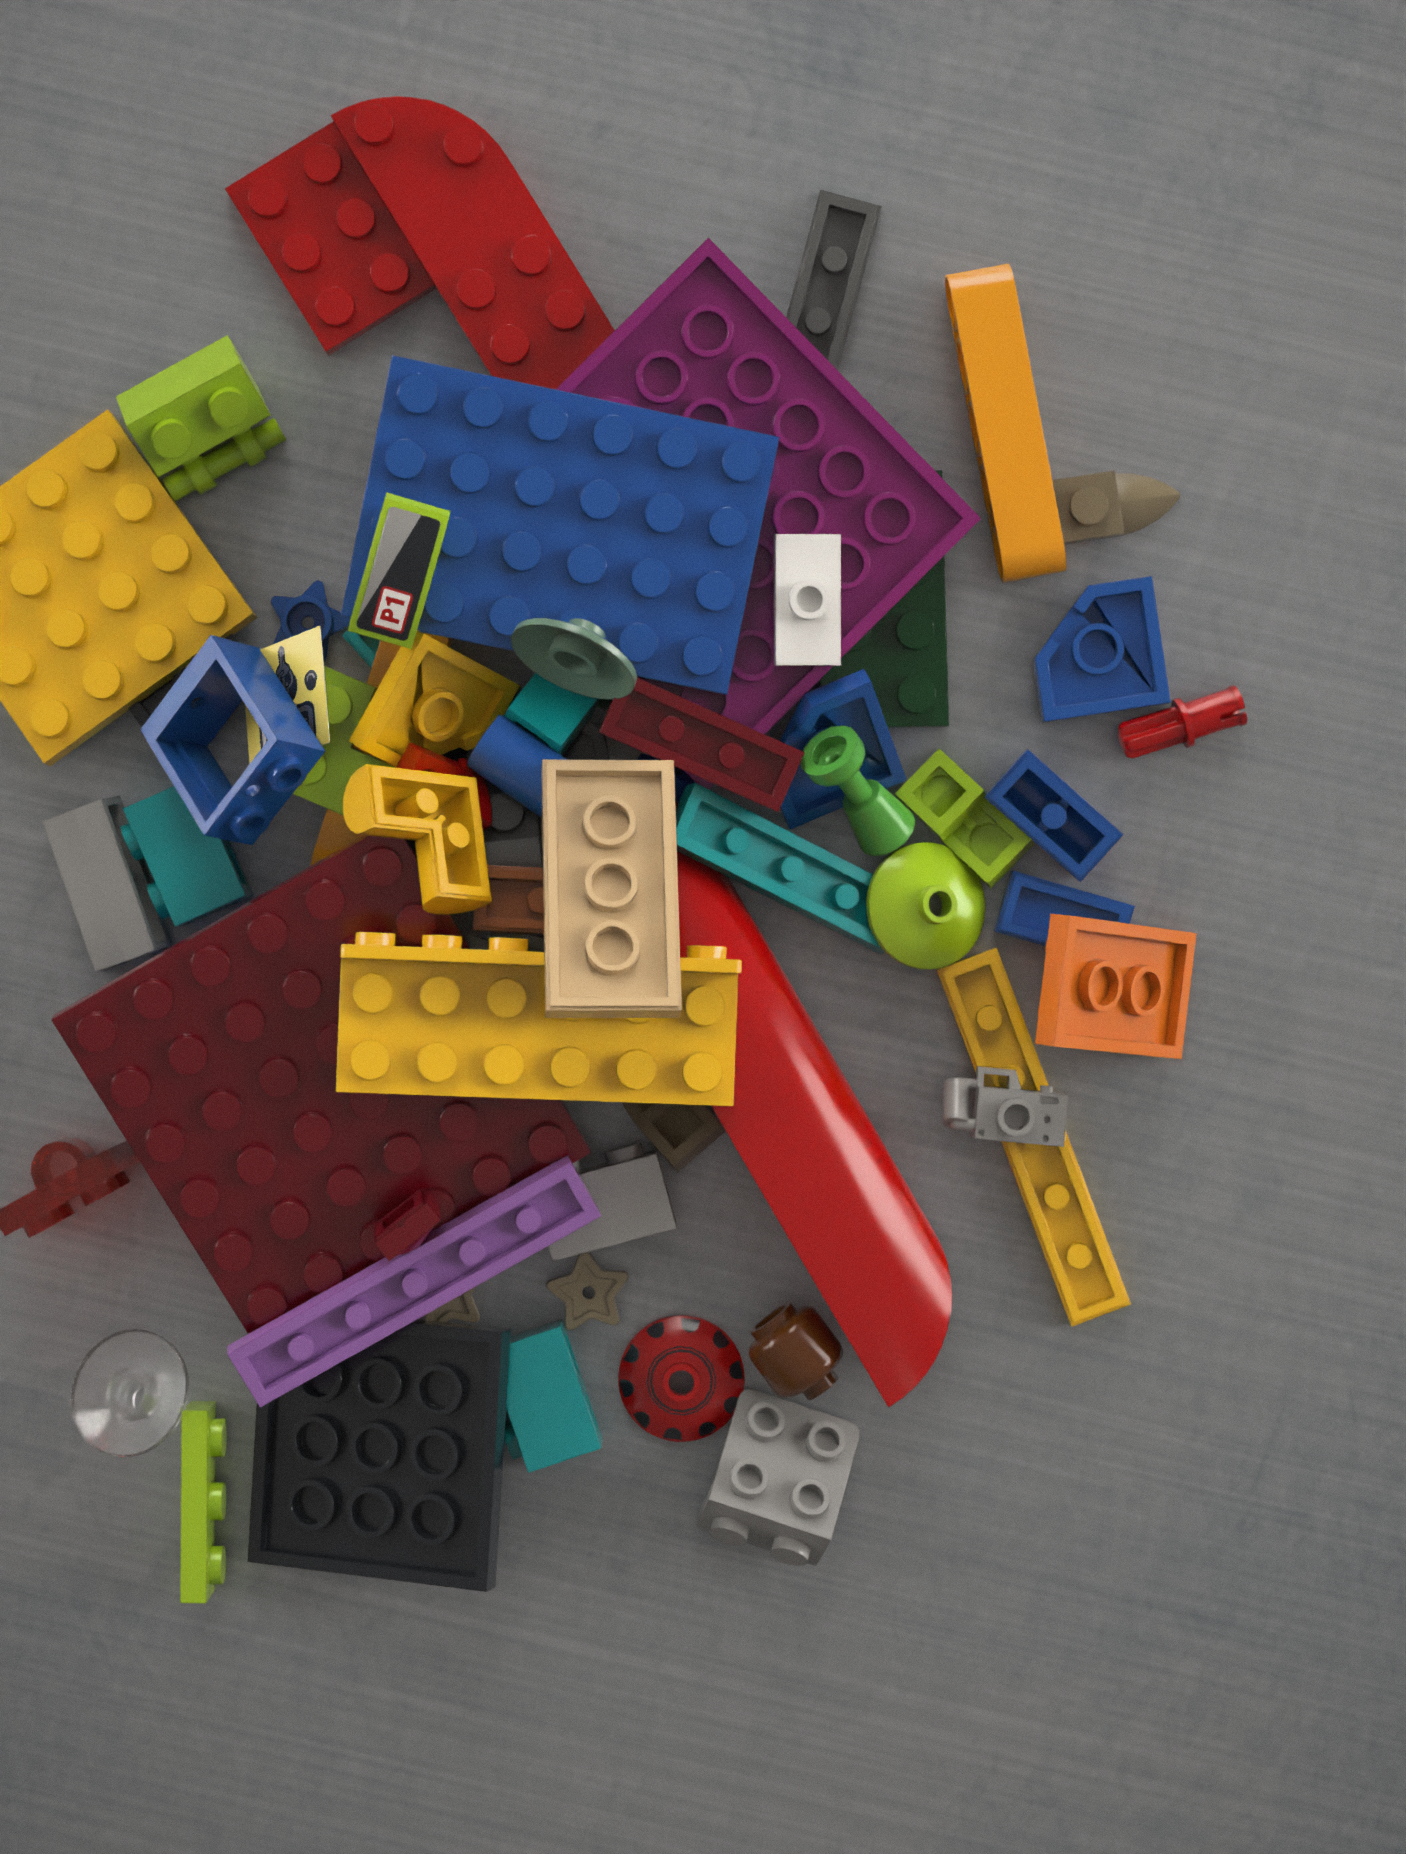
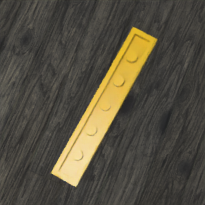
(1044, 1174)

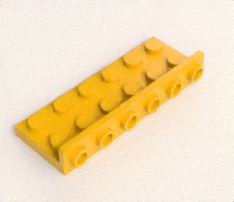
(478, 1028)

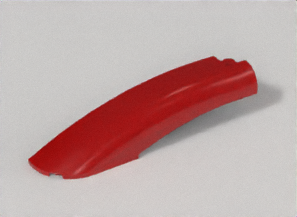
(821, 1155)

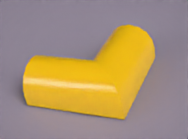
(441, 818)

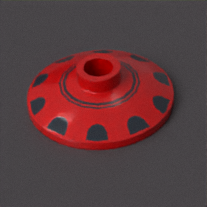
(673, 1346)

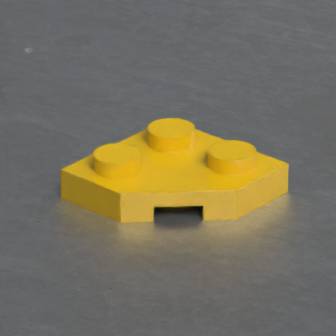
(432, 701)

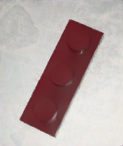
(703, 743)

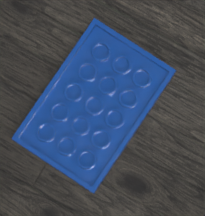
(573, 515)

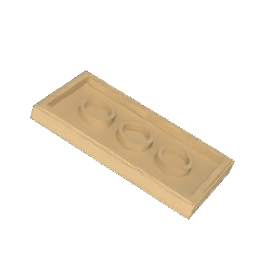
(610, 889)

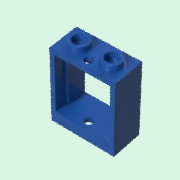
(182, 729)

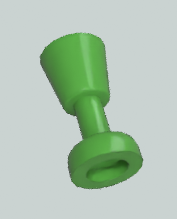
(874, 814)

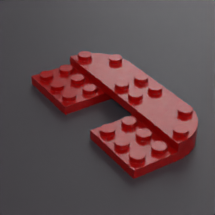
(414, 203)

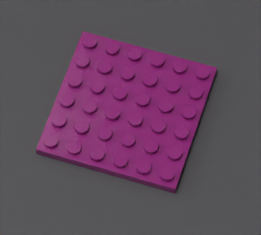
(728, 357)

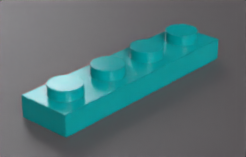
(774, 863)

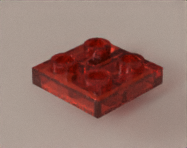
(91, 1180)

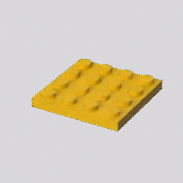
(99, 588)

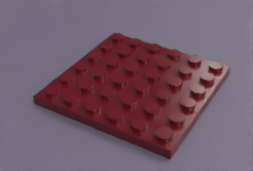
(231, 1102)

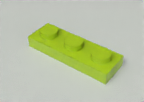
(201, 1501)

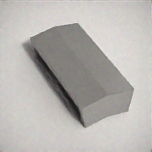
(105, 884)

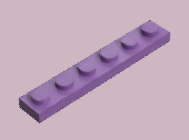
(414, 1283)

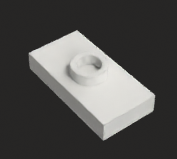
(807, 599)

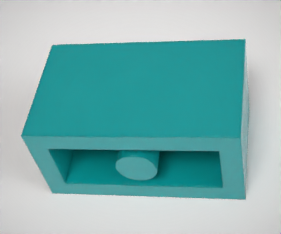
(190, 870)
(547, 1400)

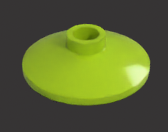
(900, 906)

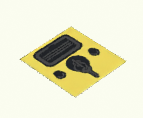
(301, 671)

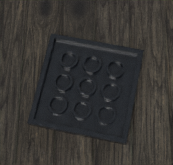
(389, 1461)

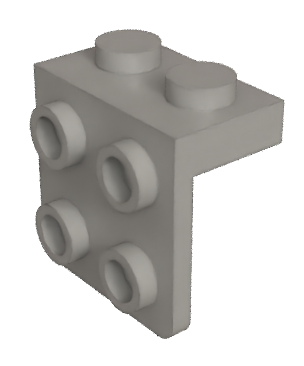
(780, 1478)

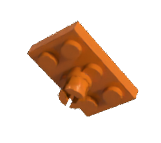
(1115, 987)

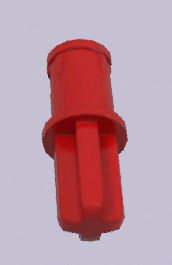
(1182, 722)

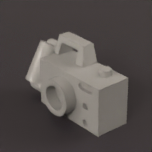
(1006, 1112)

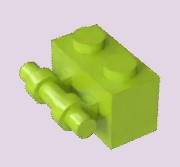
(195, 409)

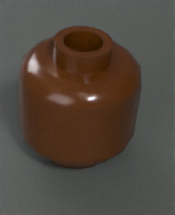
(795, 1351)

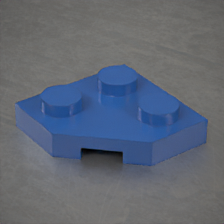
(1104, 654)
(846, 703)

